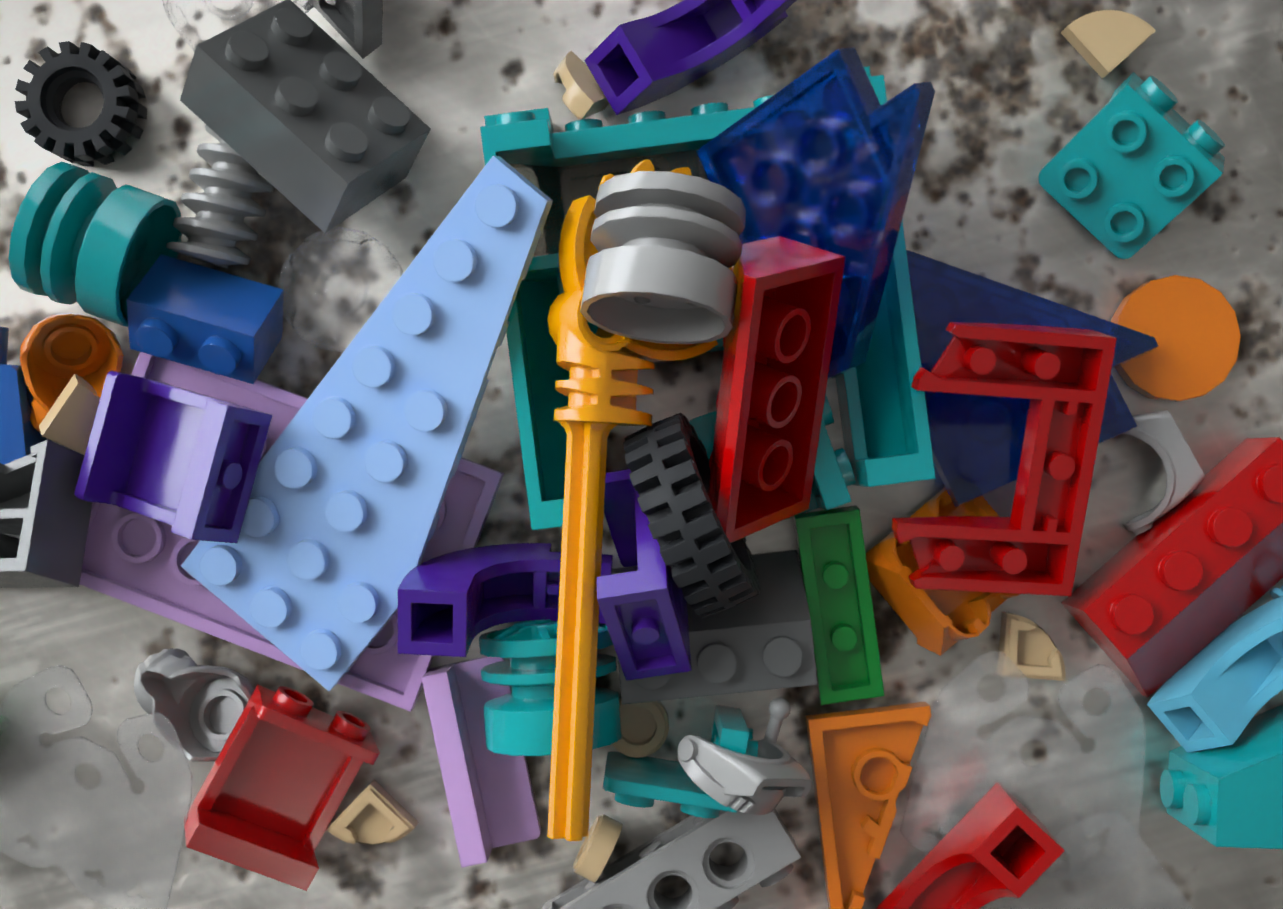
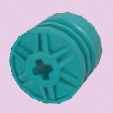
(88, 239)
(523, 719)

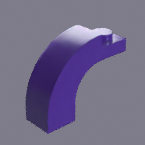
(678, 46)
(477, 588)

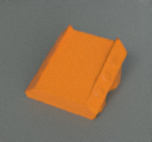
(932, 615)

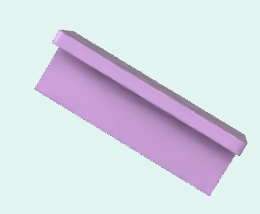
(485, 791)

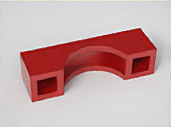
(983, 858)

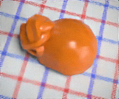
(62, 348)

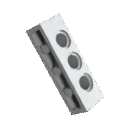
(686, 853)

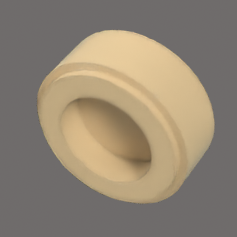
(642, 728)
(597, 847)

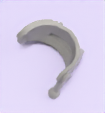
(1179, 462)
(741, 779)

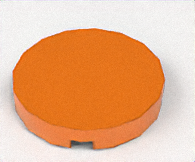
(1193, 333)

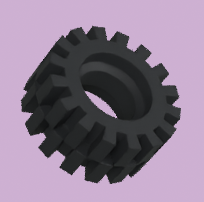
(51, 84)

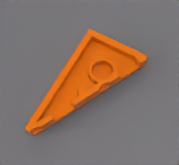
(857, 774)

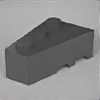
(42, 519)

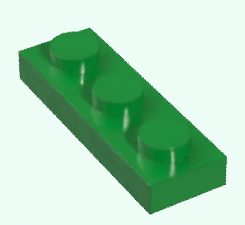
(839, 604)

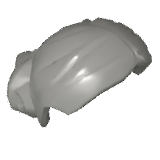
(196, 699)

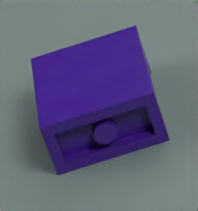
(173, 456)
(644, 606)

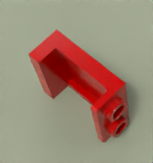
(278, 785)

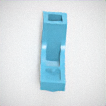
(1225, 682)

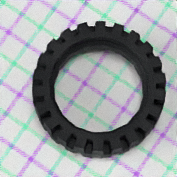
(673, 482)

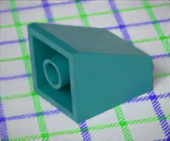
(1232, 790)

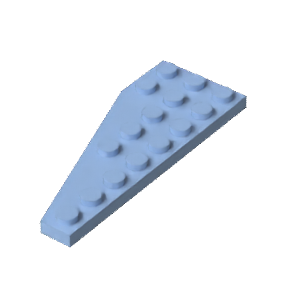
(371, 452)

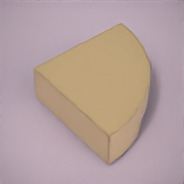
(1107, 37)
(583, 92)
(72, 415)
(1030, 648)
(373, 818)

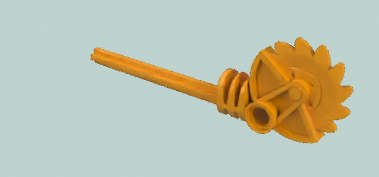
(600, 396)

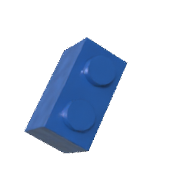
(205, 318)

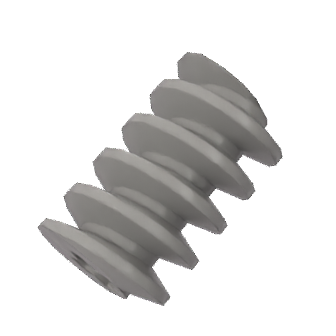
(220, 207)

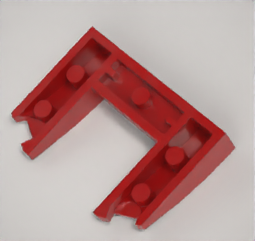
(1067, 386)

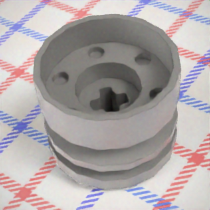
(664, 258)

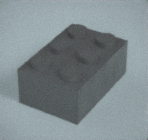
(303, 113)

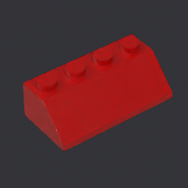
(773, 383)
(1190, 570)

